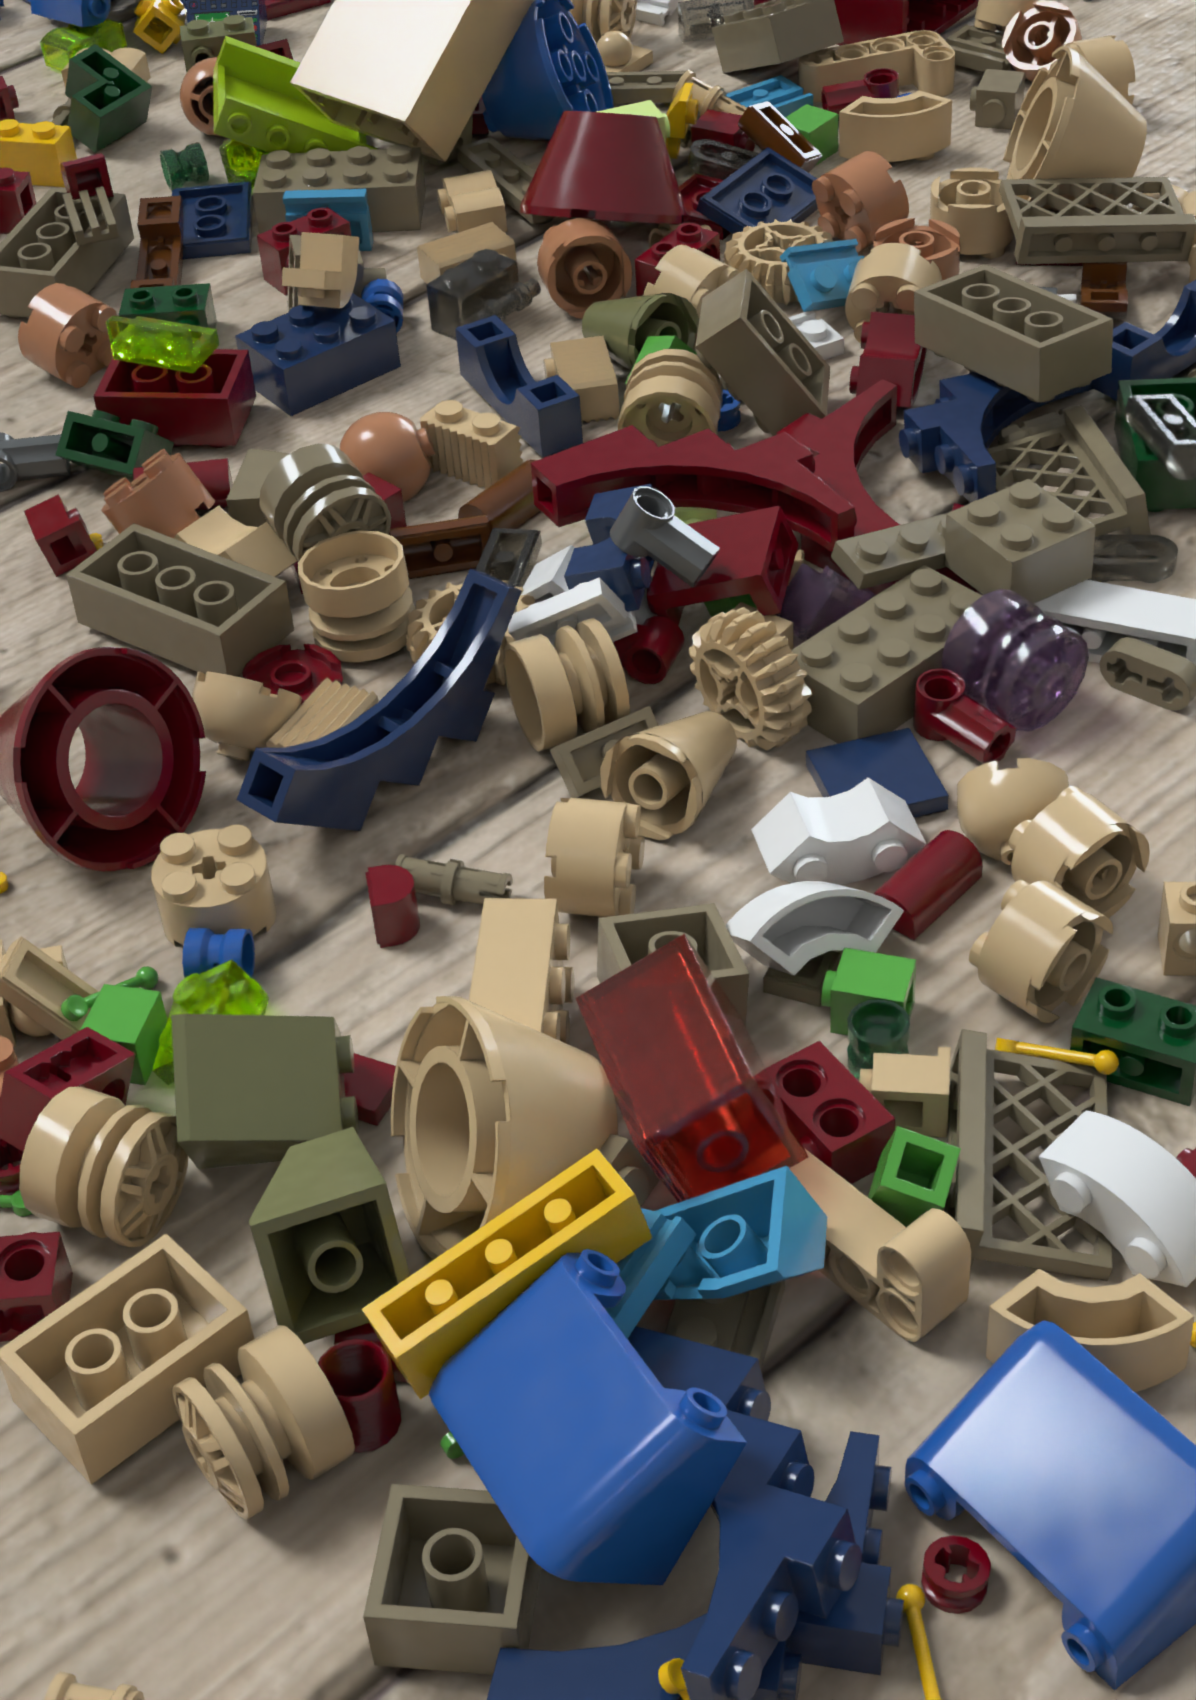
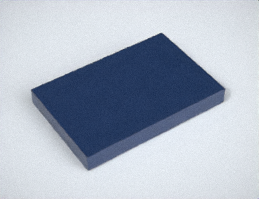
(761, 191)
(216, 219)

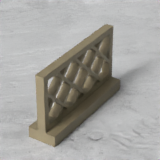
(1088, 237)
(1096, 470)
(972, 1129)

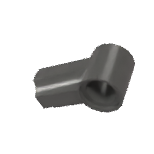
(30, 459)
(651, 529)

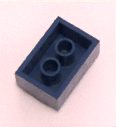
(319, 352)

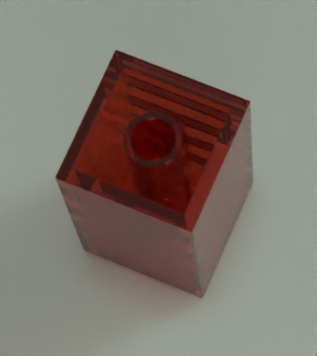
(687, 1074)

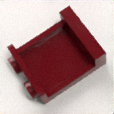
(752, 560)

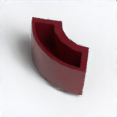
(890, 355)

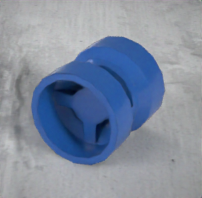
(385, 297)
(207, 950)

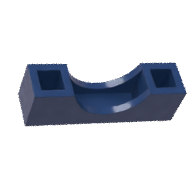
(1153, 356)
(495, 368)

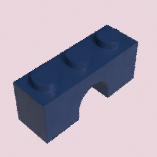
(621, 572)

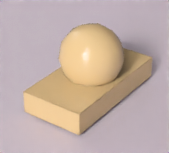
(621, 55)
(36, 988)

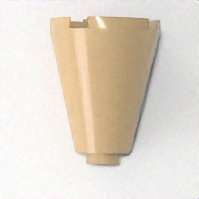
(669, 771)

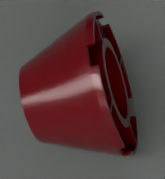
(606, 171)
(138, 758)

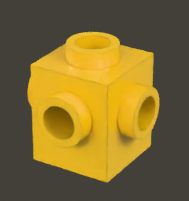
(159, 22)

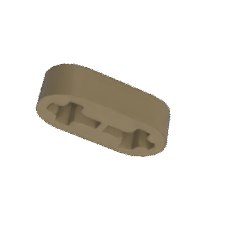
(1150, 673)

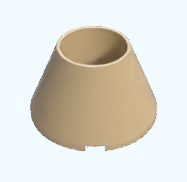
(1074, 127)
(487, 1116)

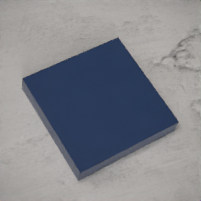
(888, 759)

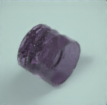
(1016, 659)

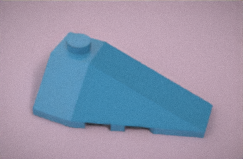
(747, 1237)

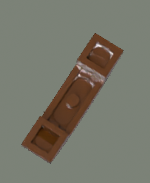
(160, 242)
(1105, 288)

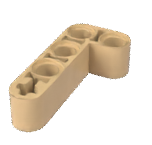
(916, 56)
(896, 1272)

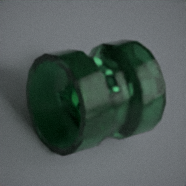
(184, 166)
(875, 1028)

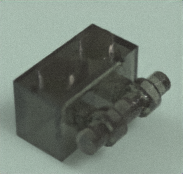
(477, 290)

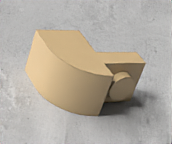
(325, 270)

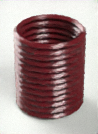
(366, 1390)

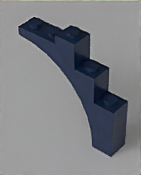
(962, 426)
(442, 695)
(775, 1540)
(846, 1640)

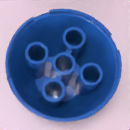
(545, 72)

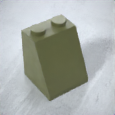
(258, 1085)
(327, 1236)

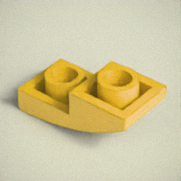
(681, 114)

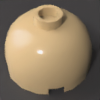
(240, 712)
(998, 800)

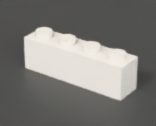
(1112, 612)

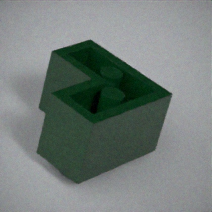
(104, 98)

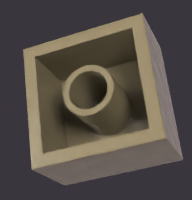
(1020, 543)
(636, 935)
(448, 1582)

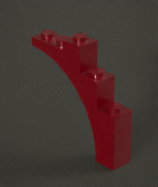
(838, 448)
(696, 474)

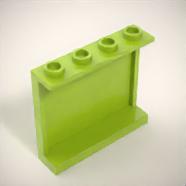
(264, 110)

